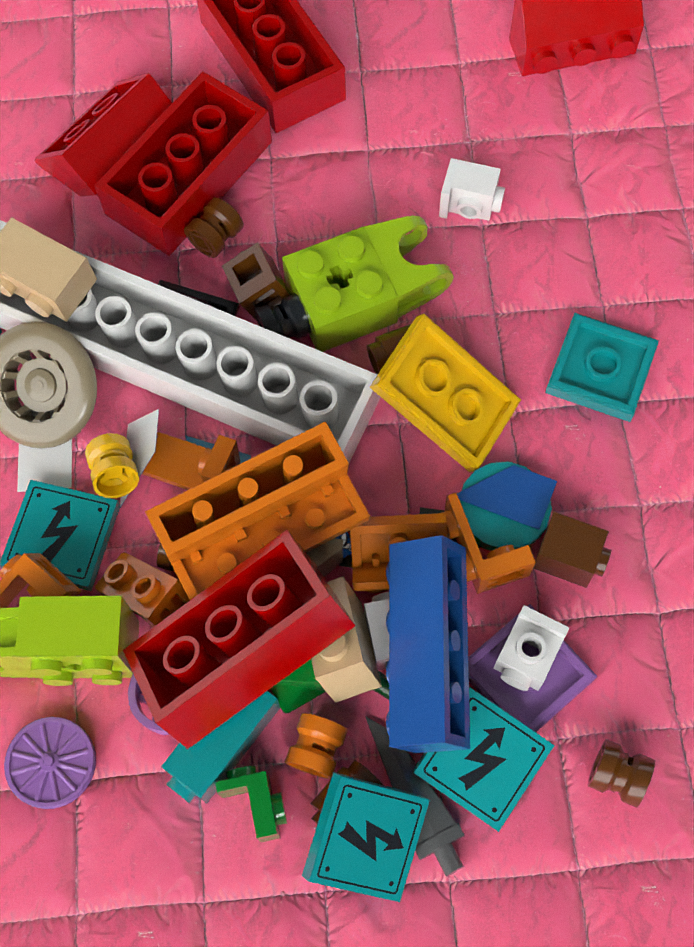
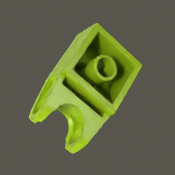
(362, 280)
(67, 639)

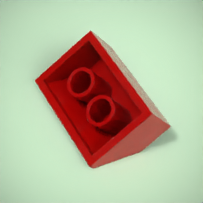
(573, 32)
(104, 133)

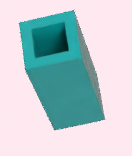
(209, 759)

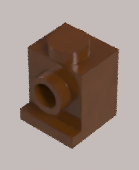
(255, 279)

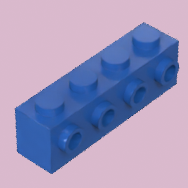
(428, 646)

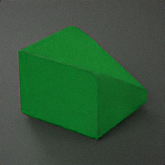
(297, 688)

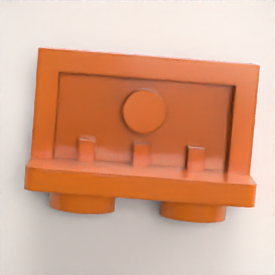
(372, 540)

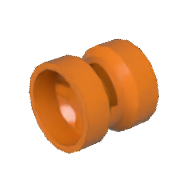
(316, 745)

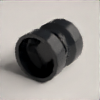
(285, 318)

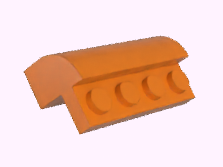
(238, 512)

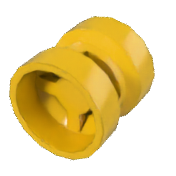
(111, 465)

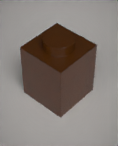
(573, 550)

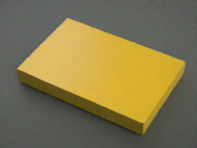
(445, 393)

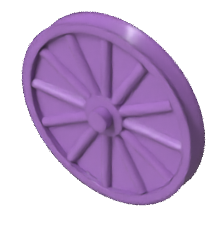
(50, 762)

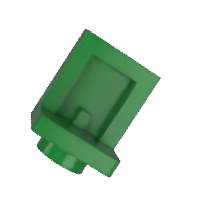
(266, 808)

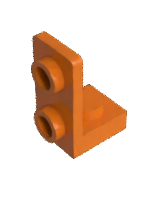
(188, 463)
(503, 564)
(39, 573)
(144, 588)

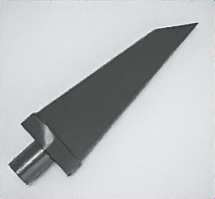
(439, 826)

